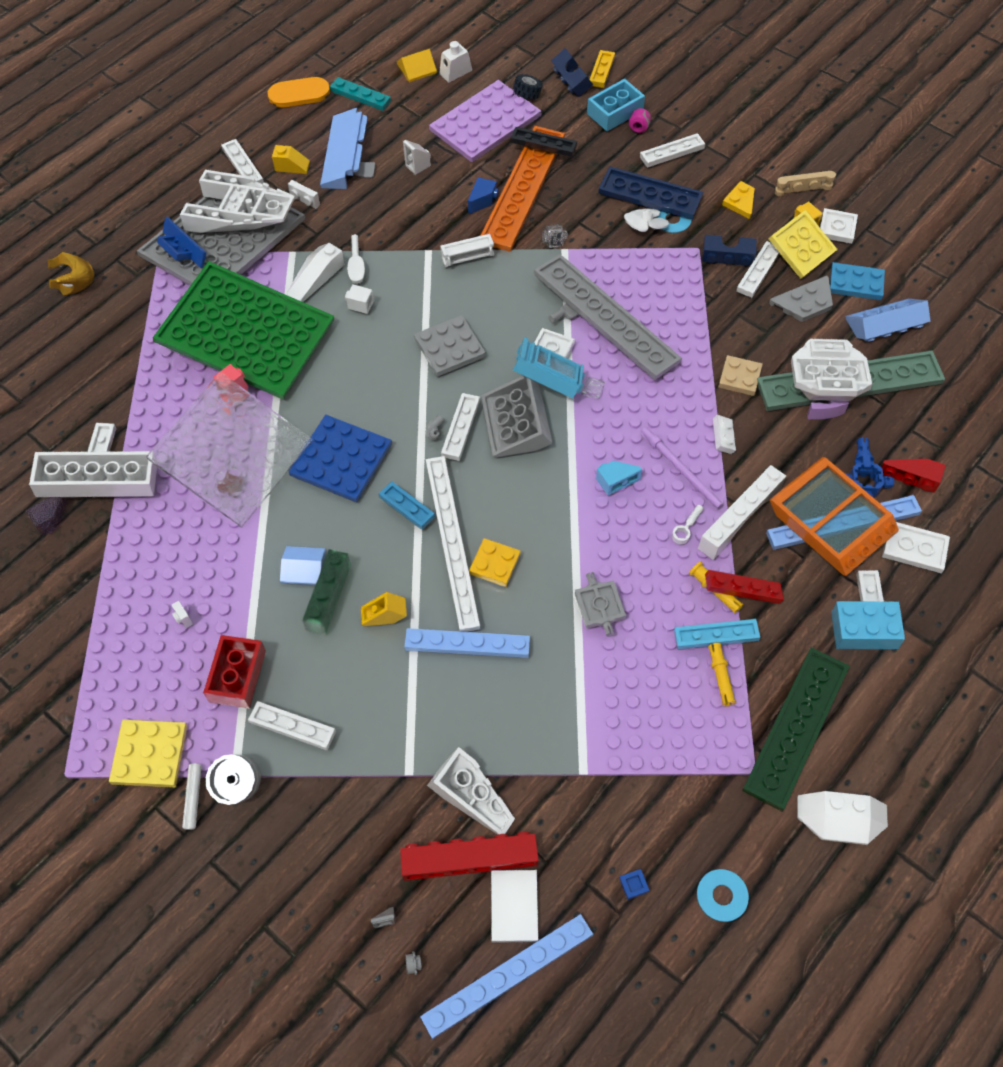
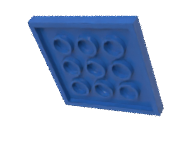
(341, 458)

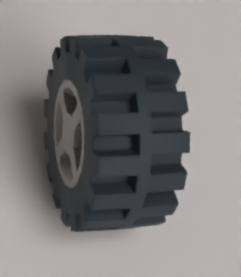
(527, 86)

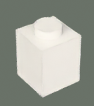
(359, 299)

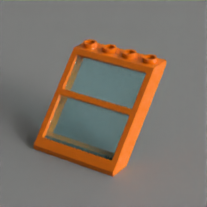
(834, 515)

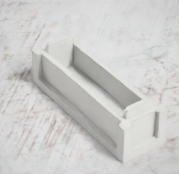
(467, 250)

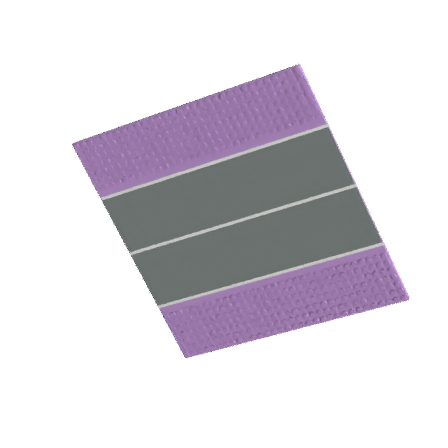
(580, 696)

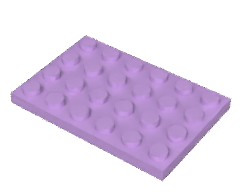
(484, 120)

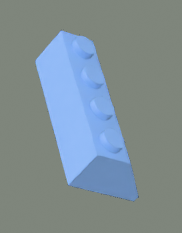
(889, 318)

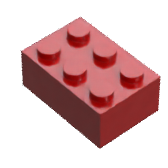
(234, 671)

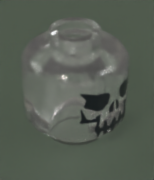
(554, 236)

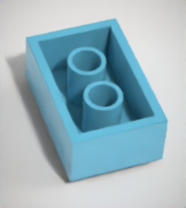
(615, 104)
(867, 625)

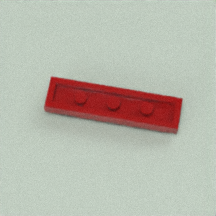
(744, 586)

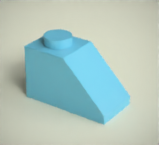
(617, 476)

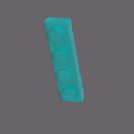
(360, 94)

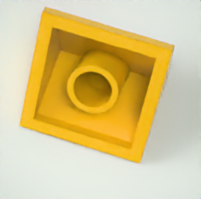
(417, 65)

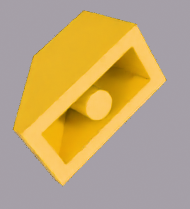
(289, 160)
(383, 610)

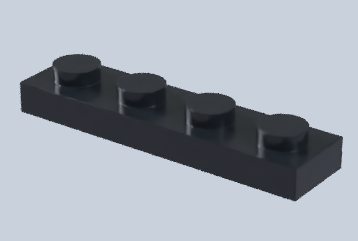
(543, 141)

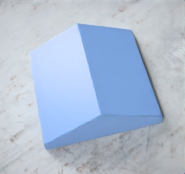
(301, 565)

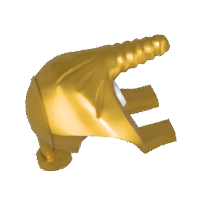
(75, 281)

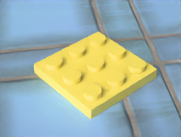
(802, 244)
(148, 753)

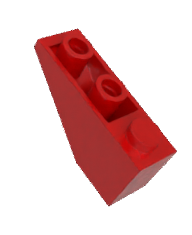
(916, 472)

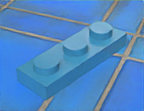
(407, 505)

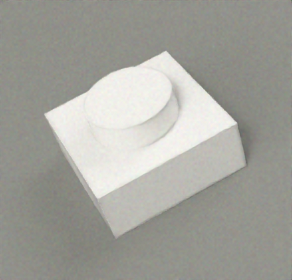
(180, 615)

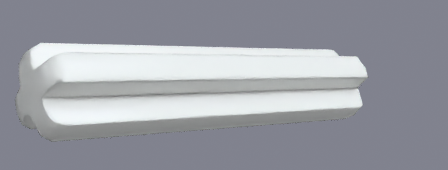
(192, 796)

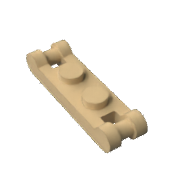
(805, 182)

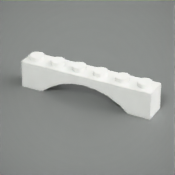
(725, 528)

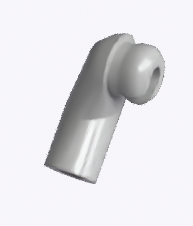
(432, 427)

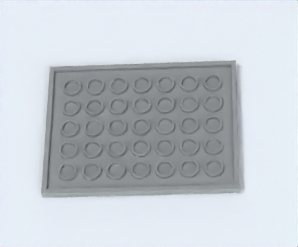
(228, 249)

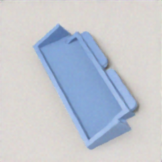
(343, 148)

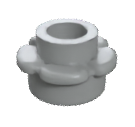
(413, 963)

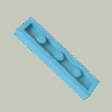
(723, 633)

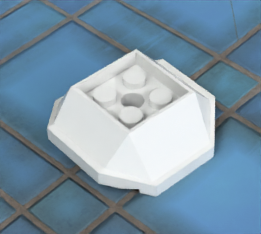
(830, 370)

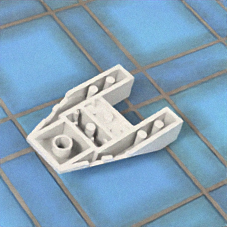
(244, 204)

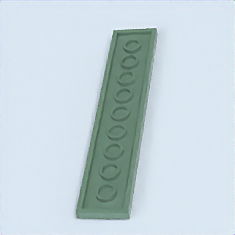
(886, 375)

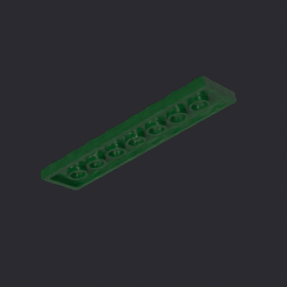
(796, 729)

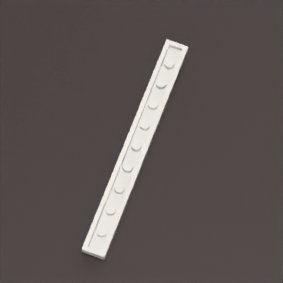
(452, 545)

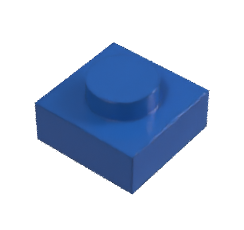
(634, 884)

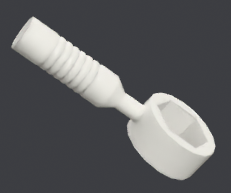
(689, 522)

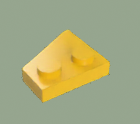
(740, 199)

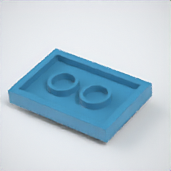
(857, 281)

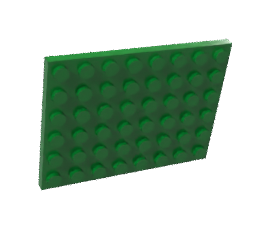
(244, 325)

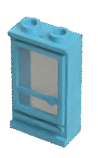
(549, 368)

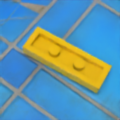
(602, 68)

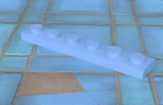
(467, 643)

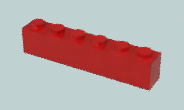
(469, 857)

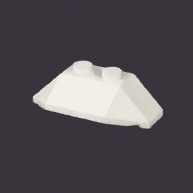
(842, 816)

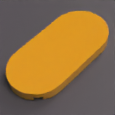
(298, 92)

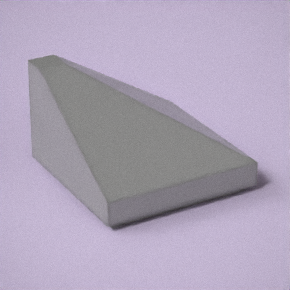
(385, 918)

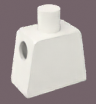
(454, 62)

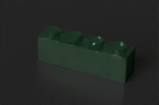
(326, 592)

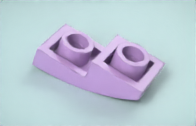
(827, 411)

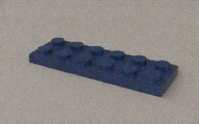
(651, 192)

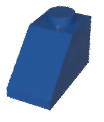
(482, 195)

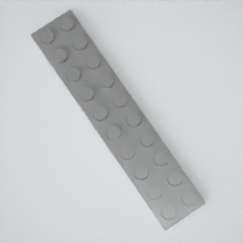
(608, 317)

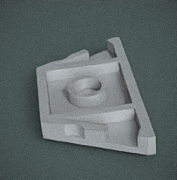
(806, 300)

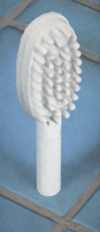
(355, 264)

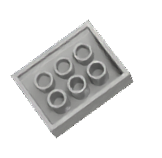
(516, 418)

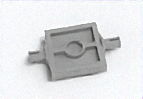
(600, 604)

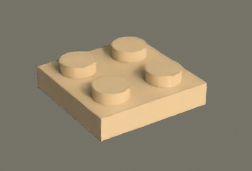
(740, 375)

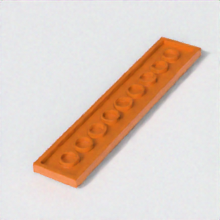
(519, 194)

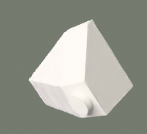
(316, 271)
(470, 791)

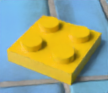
(494, 562)

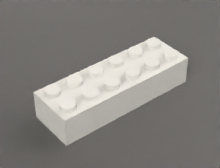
(92, 474)

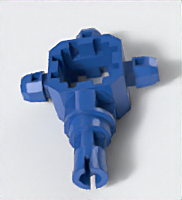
(865, 466)

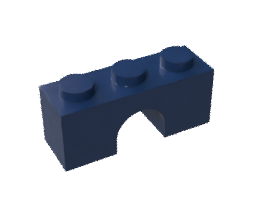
(577, 80)
(716, 252)

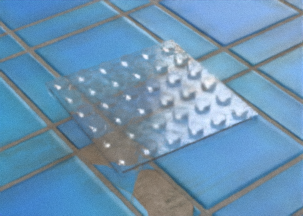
(229, 449)

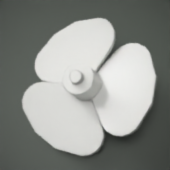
(644, 218)

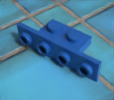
(180, 245)

